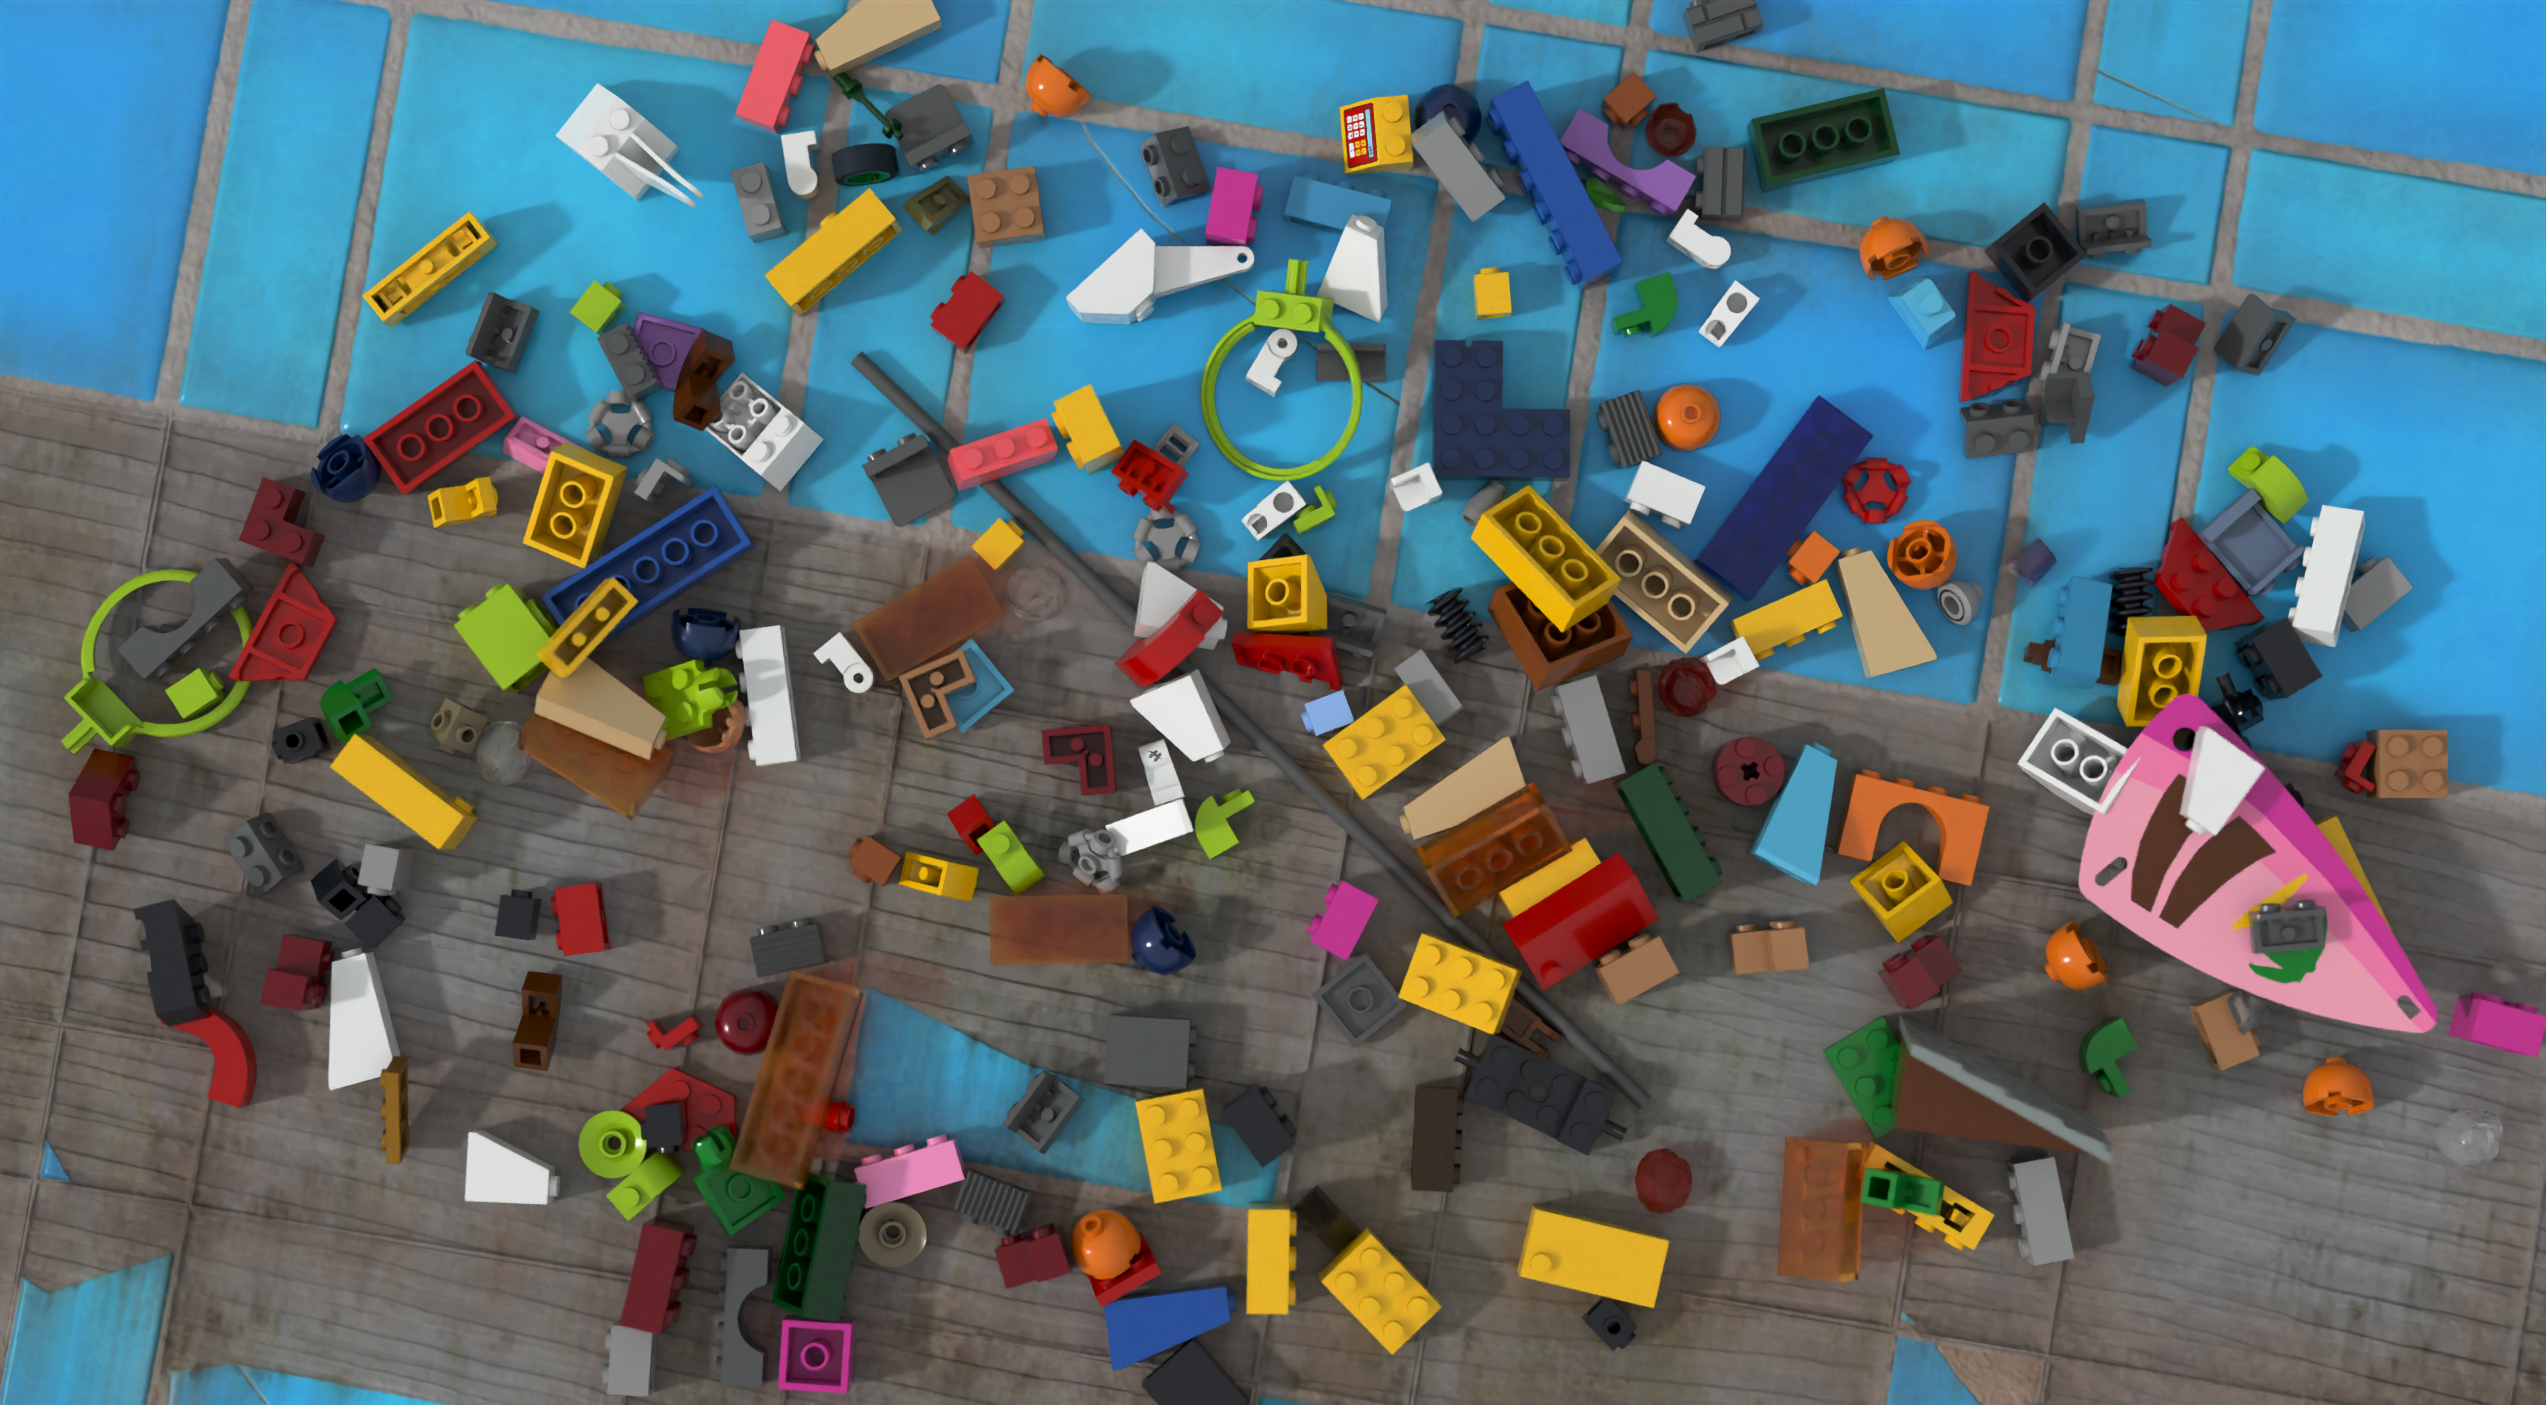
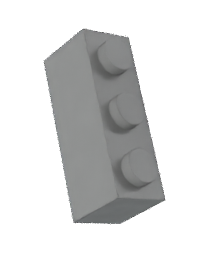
(1459, 165)
(1588, 730)
(2039, 1209)

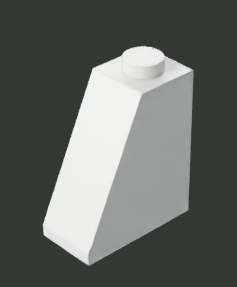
(1359, 270)
(1161, 598)
(1185, 716)
(2215, 782)
(1151, 827)
(506, 1173)

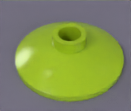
(596, 1146)

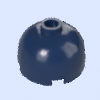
(1454, 102)
(346, 470)
(704, 634)
(1159, 944)

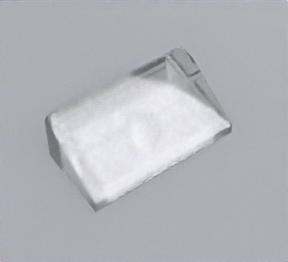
(2250, 1009)

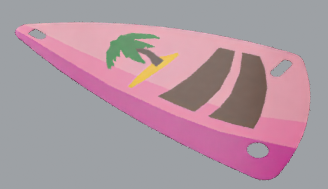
(2197, 890)

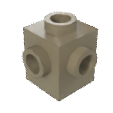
(457, 727)

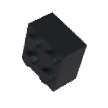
(2035, 252)
(2276, 660)
(1260, 1125)

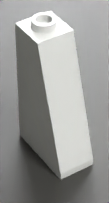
(359, 1021)

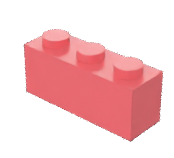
(776, 77)
(1002, 454)

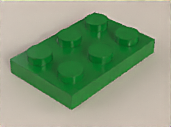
(1867, 1071)

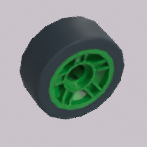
(865, 164)

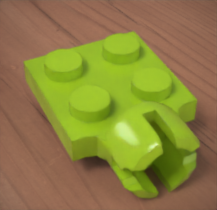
(689, 696)

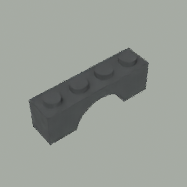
(216, 592)
(742, 1359)

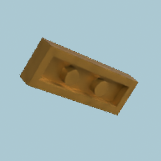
(395, 1110)

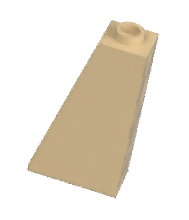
(874, 30)
(1879, 618)
(603, 709)
(1465, 791)

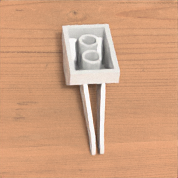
(623, 145)
(1141, 272)
(2075, 762)

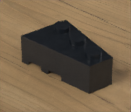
(176, 963)

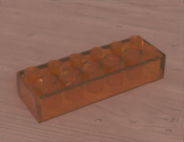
(796, 1080)

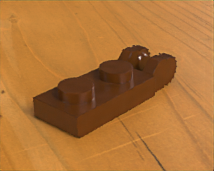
(1643, 718)
(1520, 1025)

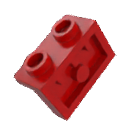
(1150, 476)
(1142, 1269)

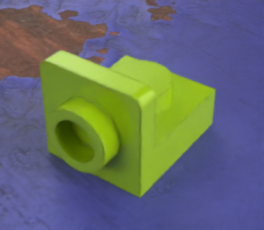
(1311, 517)

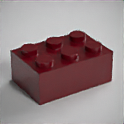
(658, 1275)

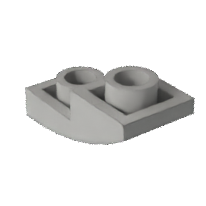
(1429, 688)

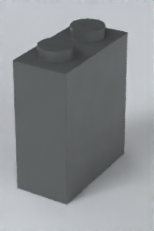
(1149, 1051)

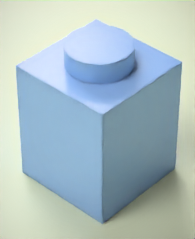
(1327, 714)

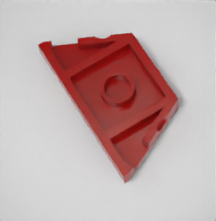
(1995, 339)
(2200, 585)
(287, 633)
(704, 1103)

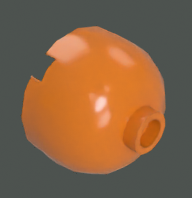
(1054, 90)
(1891, 247)
(1686, 417)
(1923, 555)
(2074, 959)
(2337, 1088)
(1104, 1243)

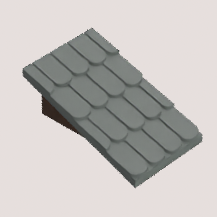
(1968, 1096)

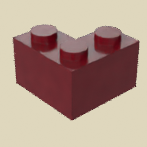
(2168, 346)
(272, 524)
(1091, 749)
(101, 799)
(1919, 973)
(299, 974)
(1034, 1257)

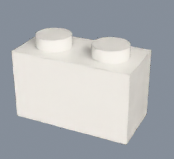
(1664, 495)

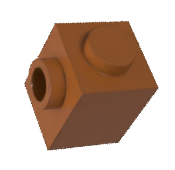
(1628, 102)
(873, 860)

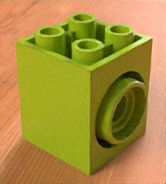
(507, 634)

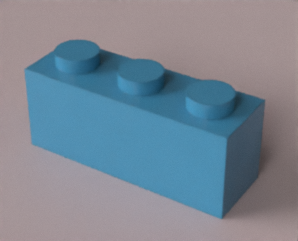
(1331, 206)
(2079, 632)

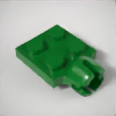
(729, 1194)

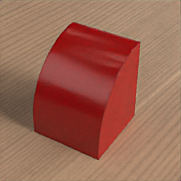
(971, 822)

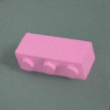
(911, 1170)

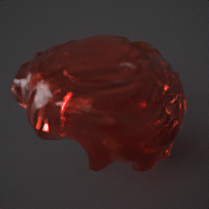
(1686, 686)
(1663, 1181)

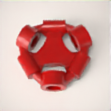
(1876, 489)

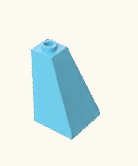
(1797, 820)

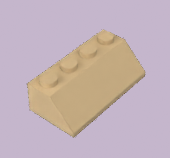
(1662, 582)

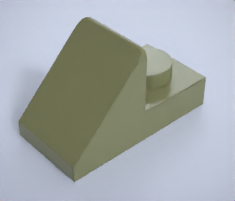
(936, 205)

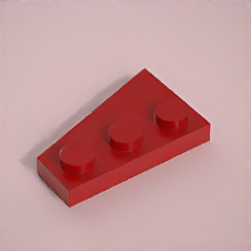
(1300, 655)

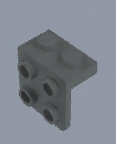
(930, 128)
(909, 479)

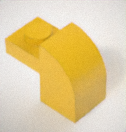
(463, 503)

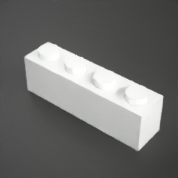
(2328, 575)
(769, 696)

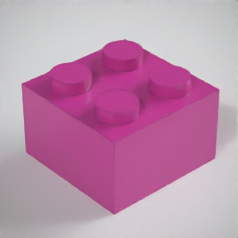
(1232, 208)
(1342, 919)
(2500, 1026)
(816, 1354)

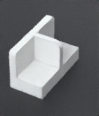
(1416, 487)
(1730, 661)

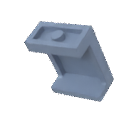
(2250, 544)

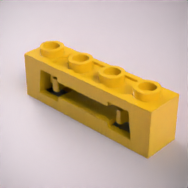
(430, 269)
(1969, 1227)

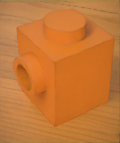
(1810, 558)

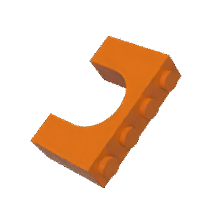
(1959, 822)

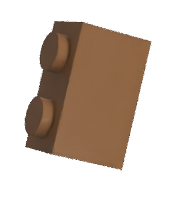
(2220, 1032)

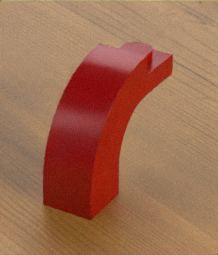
(1163, 650)
(233, 1057)

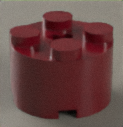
(1766, 763)

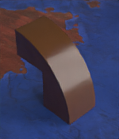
(696, 389)
(540, 1020)

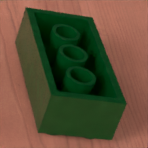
(1823, 140)
(1668, 833)
(819, 1246)

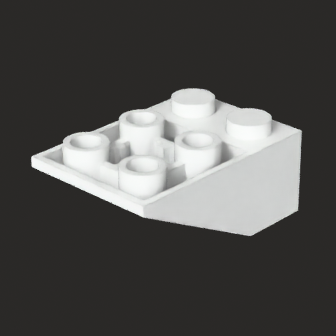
(762, 432)

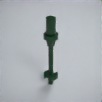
(853, 90)

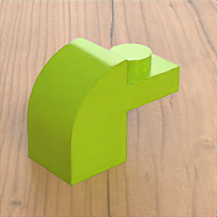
(2273, 481)
(1211, 823)
(1011, 858)
(646, 1184)

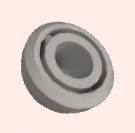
(1959, 600)

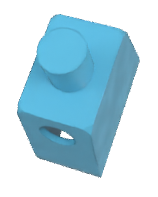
(1924, 310)

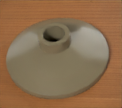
(889, 1249)

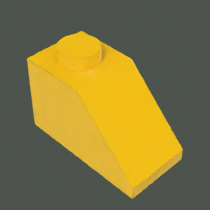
(939, 876)

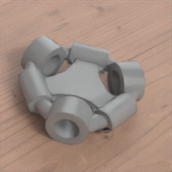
(620, 426)
(1166, 540)
(1088, 854)

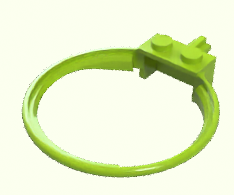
(1290, 311)
(106, 712)

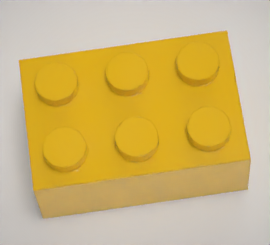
(1086, 424)
(575, 505)
(2159, 664)
(1383, 742)
(1460, 983)
(1179, 1144)
(1270, 1258)
(1379, 1290)

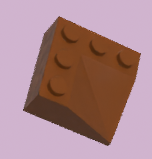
(1546, 651)

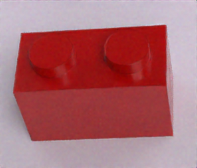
(966, 311)
(581, 919)

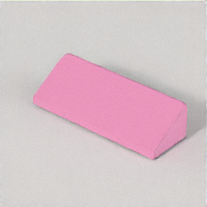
(532, 444)

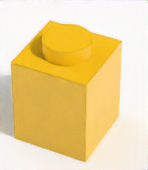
(1492, 294)
(1000, 543)

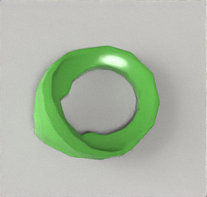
(1603, 197)

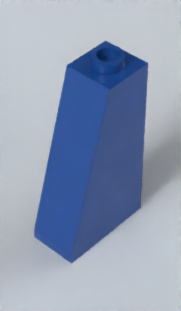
(1161, 1319)

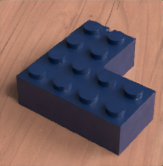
(1477, 436)

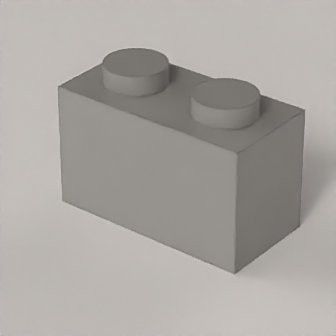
(758, 202)
(2373, 592)
(386, 868)
(630, 1361)

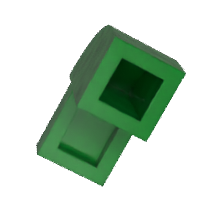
(1657, 303)
(349, 704)
(2100, 1050)
(1902, 1191)

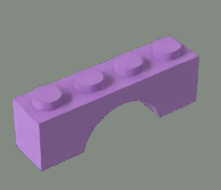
(1660, 186)

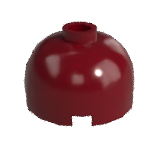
(746, 1020)

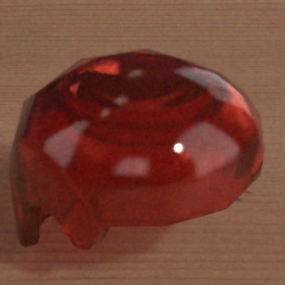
(1670, 130)

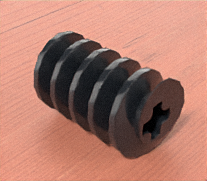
(2130, 596)
(1457, 624)

